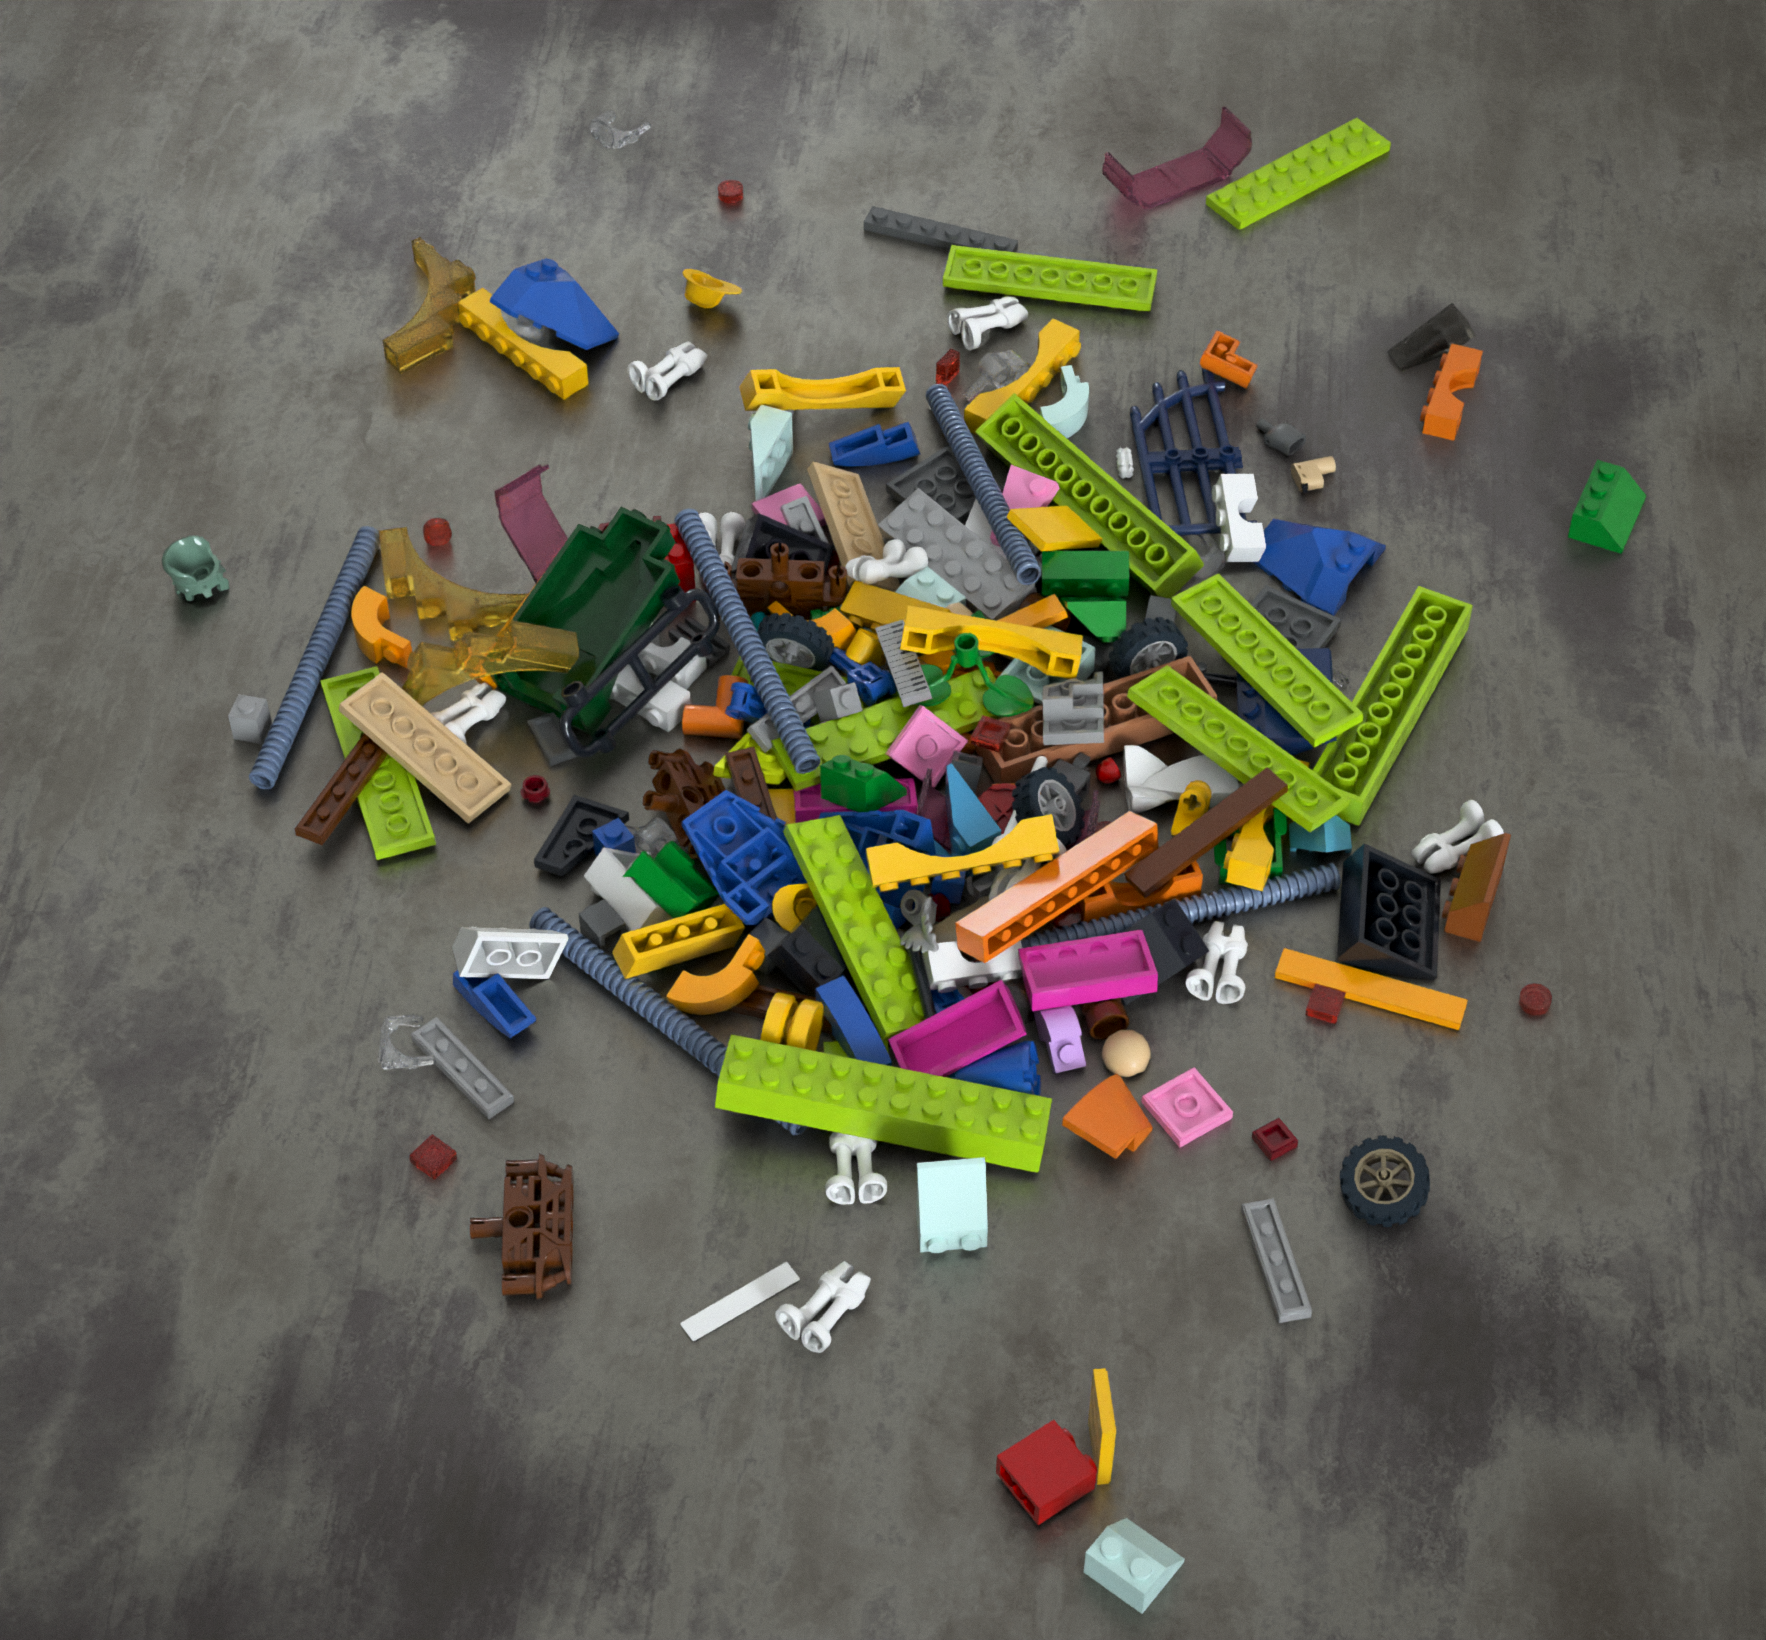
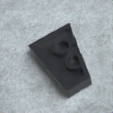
(572, 834)

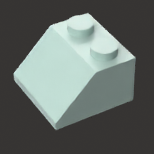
(1131, 1563)

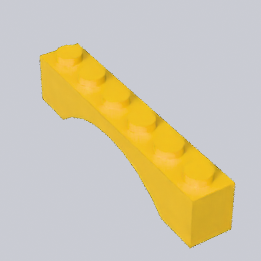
(1055, 348)
(555, 369)
(863, 390)
(1047, 650)
(1251, 852)
(896, 864)

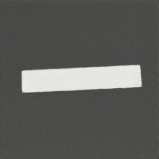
(739, 1301)

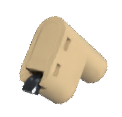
(1309, 473)

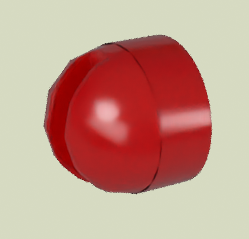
(1108, 771)

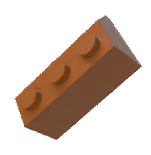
(1476, 887)

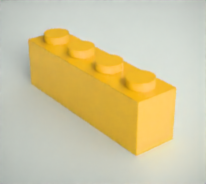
(876, 607)
(677, 940)

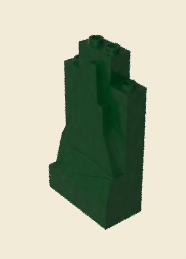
(605, 592)

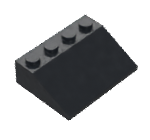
(1388, 916)

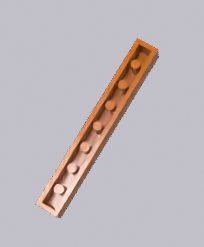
(1056, 886)

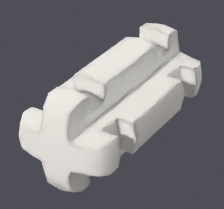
(1124, 462)

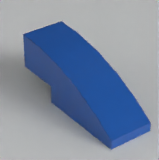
(875, 446)
(495, 1002)
(851, 1022)

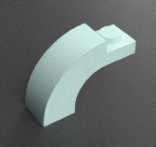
(1070, 412)

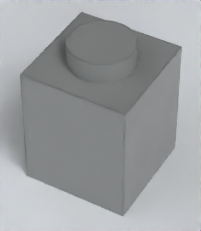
(837, 702)
(249, 719)

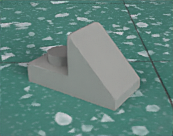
(802, 517)

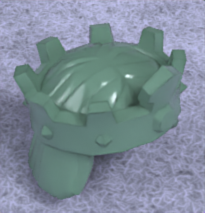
(193, 567)

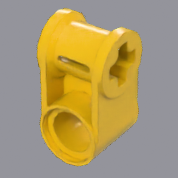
(866, 648)
(1188, 808)

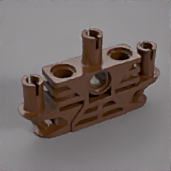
(792, 583)
(680, 789)
(522, 1208)

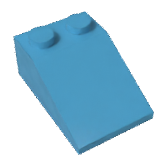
(968, 820)

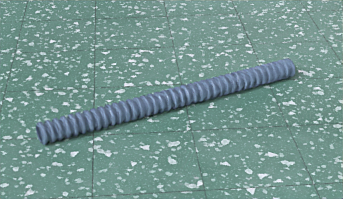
(983, 484)
(747, 642)
(314, 659)
(1204, 906)
(640, 997)

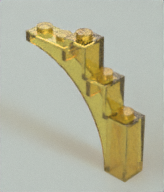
(431, 327)
(436, 596)
(478, 655)

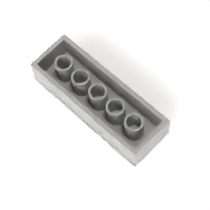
(957, 556)

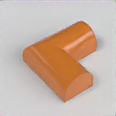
(1223, 361)
(712, 720)

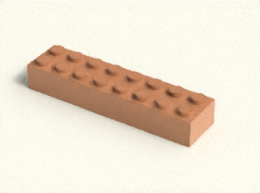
(1123, 725)

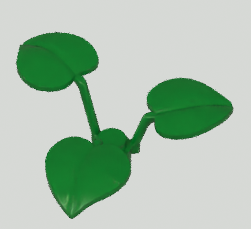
(1004, 698)

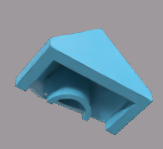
(1328, 837)

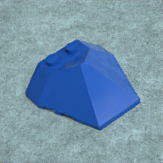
(554, 300)
(1316, 560)
(884, 828)
(743, 854)

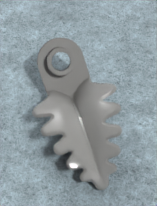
(922, 918)

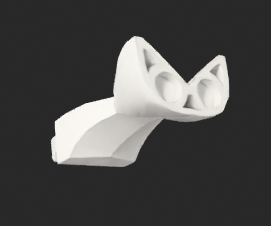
(1153, 783)

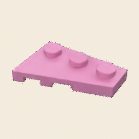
(1026, 490)

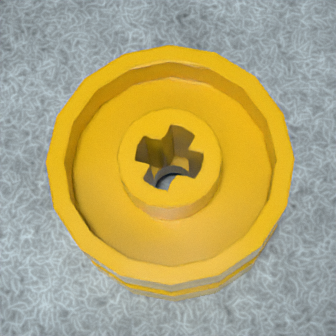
(793, 1024)

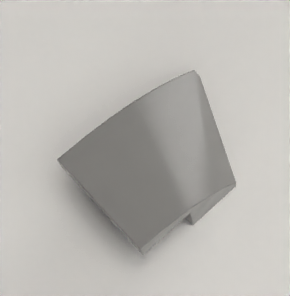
(1074, 711)

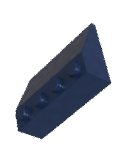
(1267, 720)

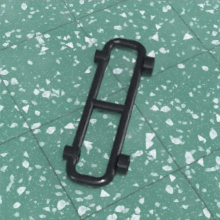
(578, 696)

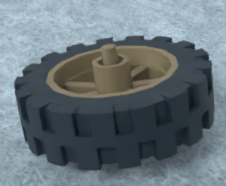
(1398, 1208)

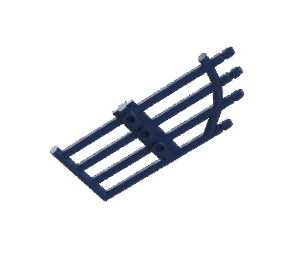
(1198, 459)

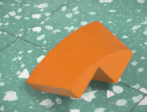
(1109, 1118)

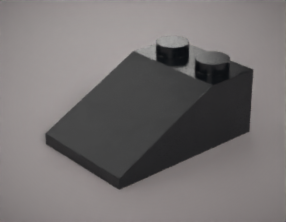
(762, 532)
(1170, 941)
(809, 954)

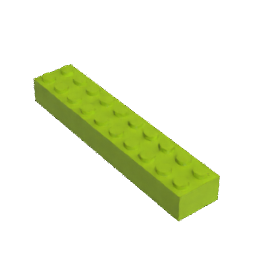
(1156, 553)
(1394, 697)
(883, 1103)

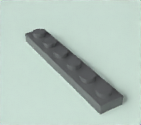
(933, 232)

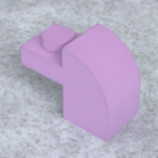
(1062, 1036)

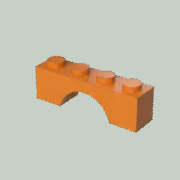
(1445, 411)
(1121, 897)

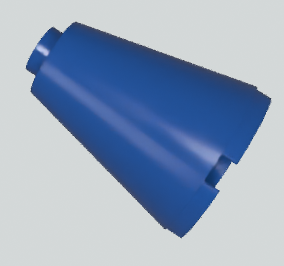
(1006, 1068)

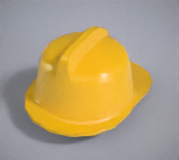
(705, 289)
(792, 904)

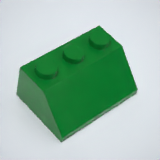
(1607, 508)
(1085, 573)
(1098, 615)

